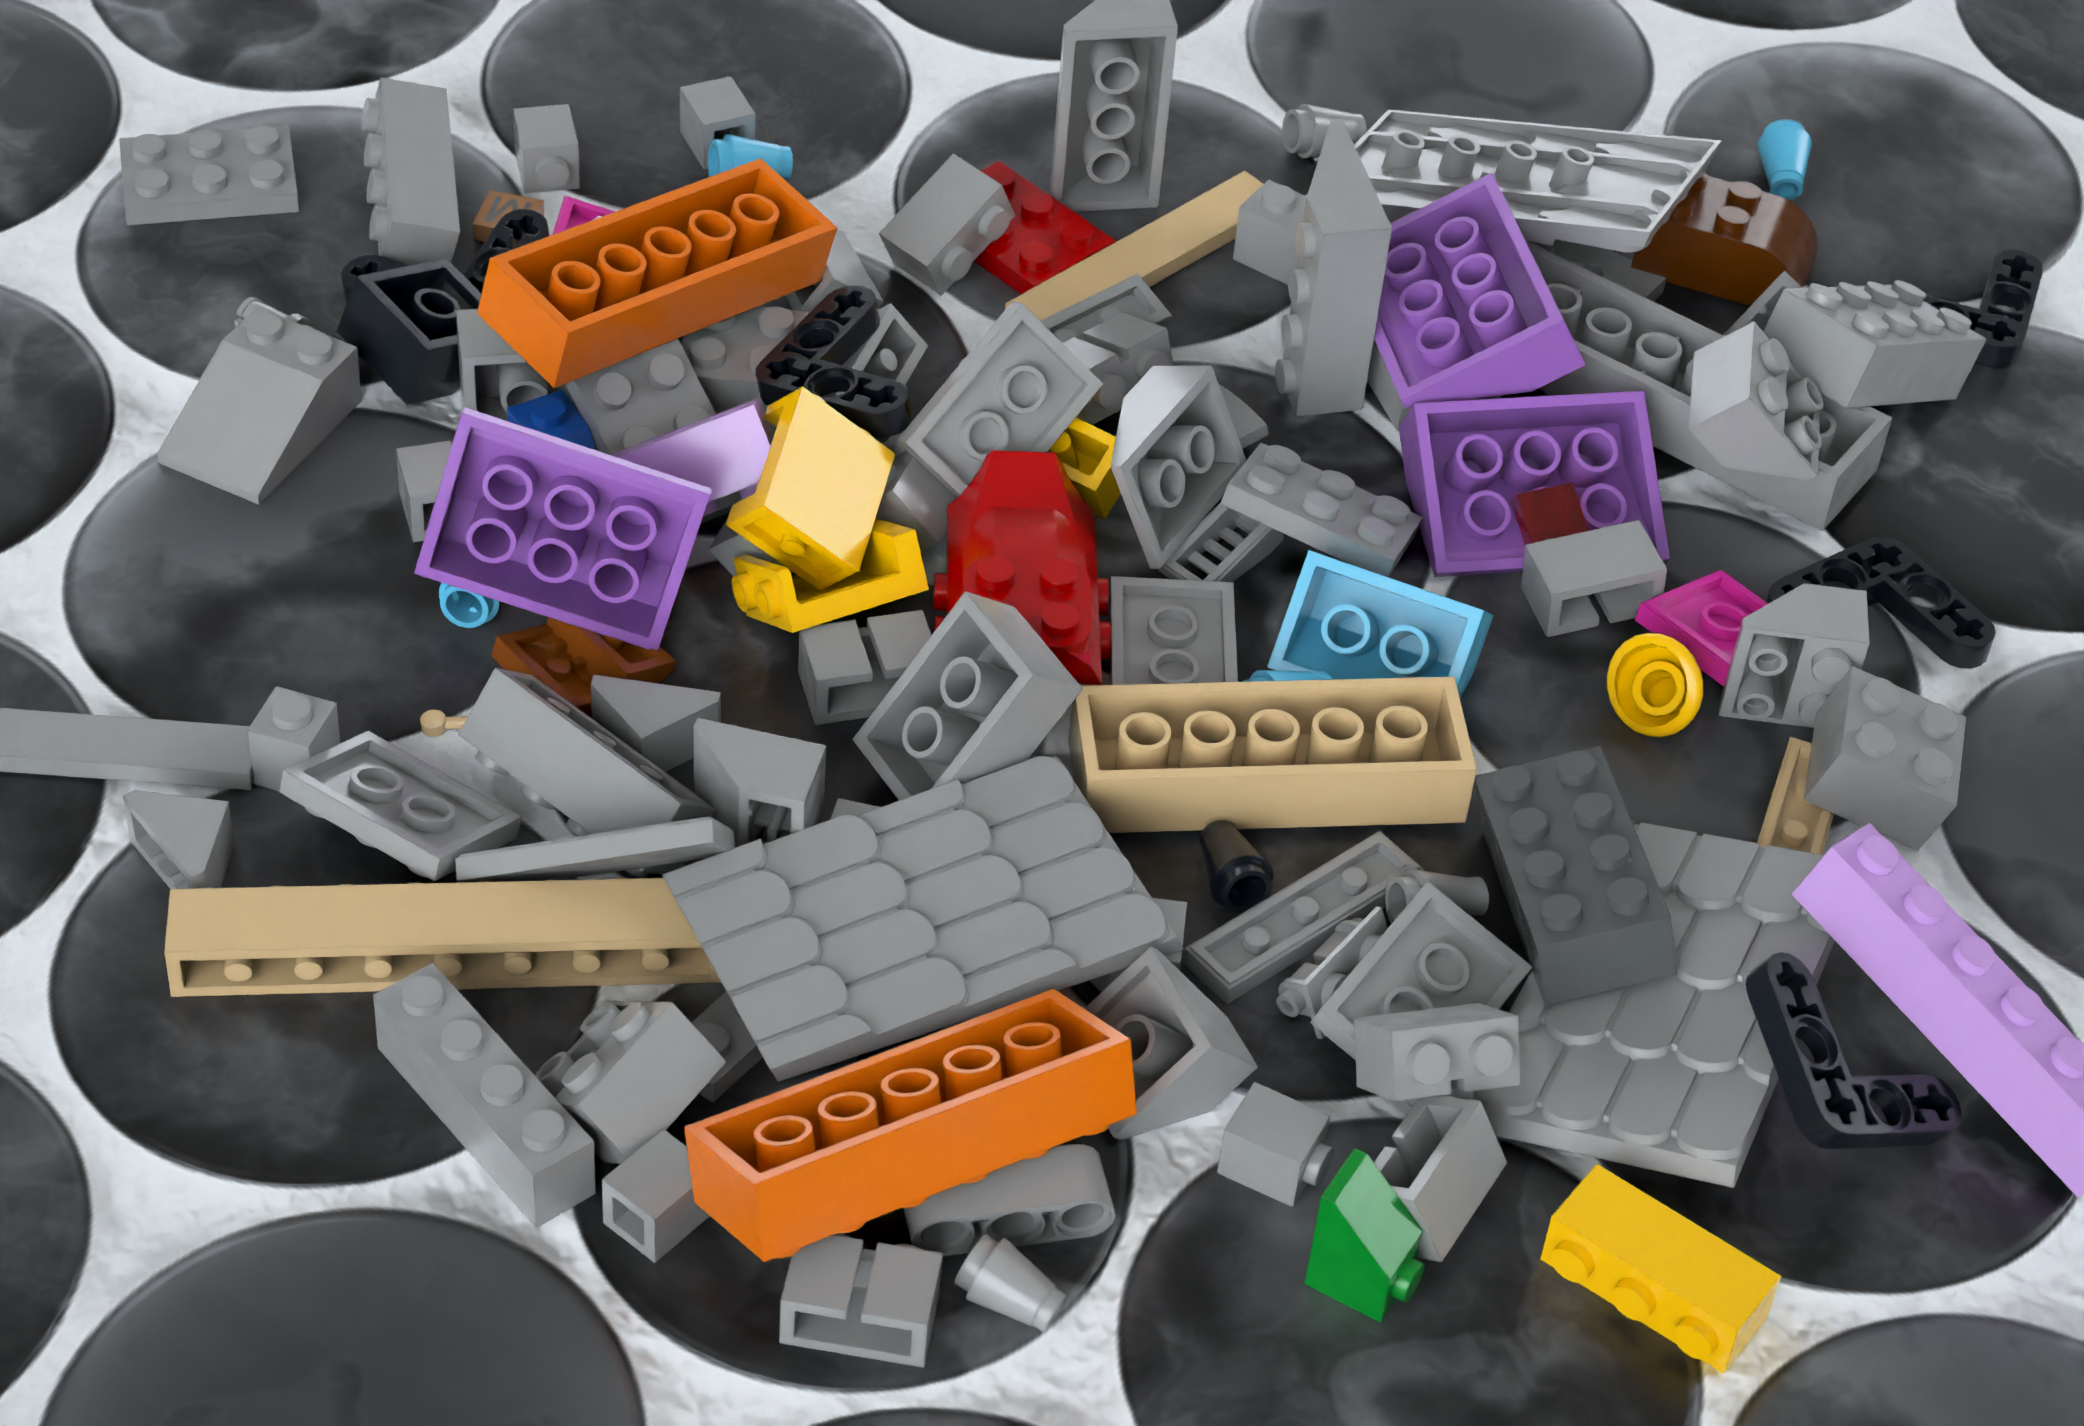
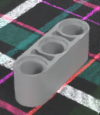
(1025, 1202)

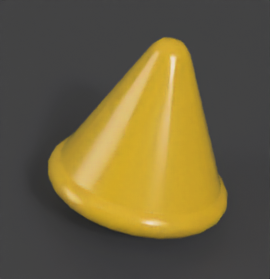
(1654, 684)

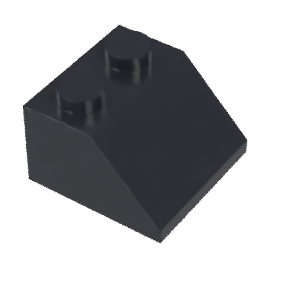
(408, 326)

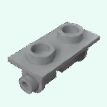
(1334, 960)

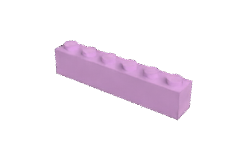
(1955, 993)

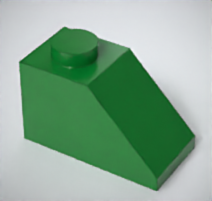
(1364, 1241)

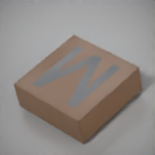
(495, 207)

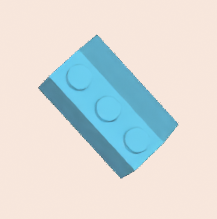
(1375, 627)

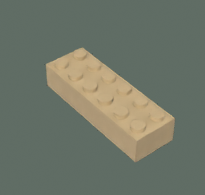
(1273, 753)

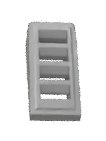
(1217, 526)

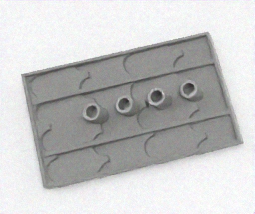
(1556, 179)
(918, 915)
(1676, 1064)

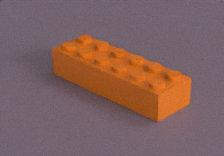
(655, 271)
(909, 1123)

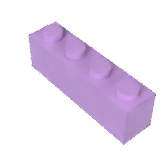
(714, 452)

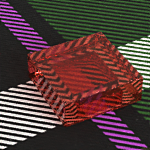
(1549, 513)

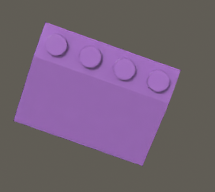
(1468, 304)
(1476, 455)
(561, 529)

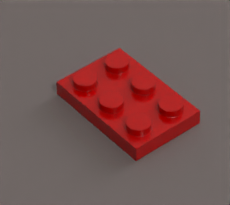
(1041, 236)

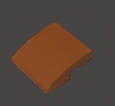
(569, 656)

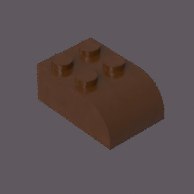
(1731, 241)

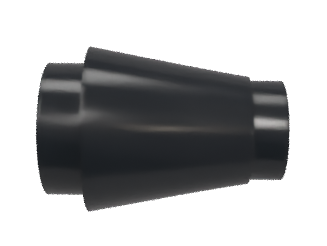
(1235, 869)

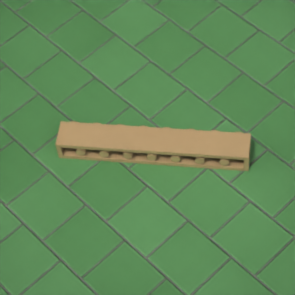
(469, 930)

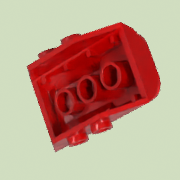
(1030, 544)

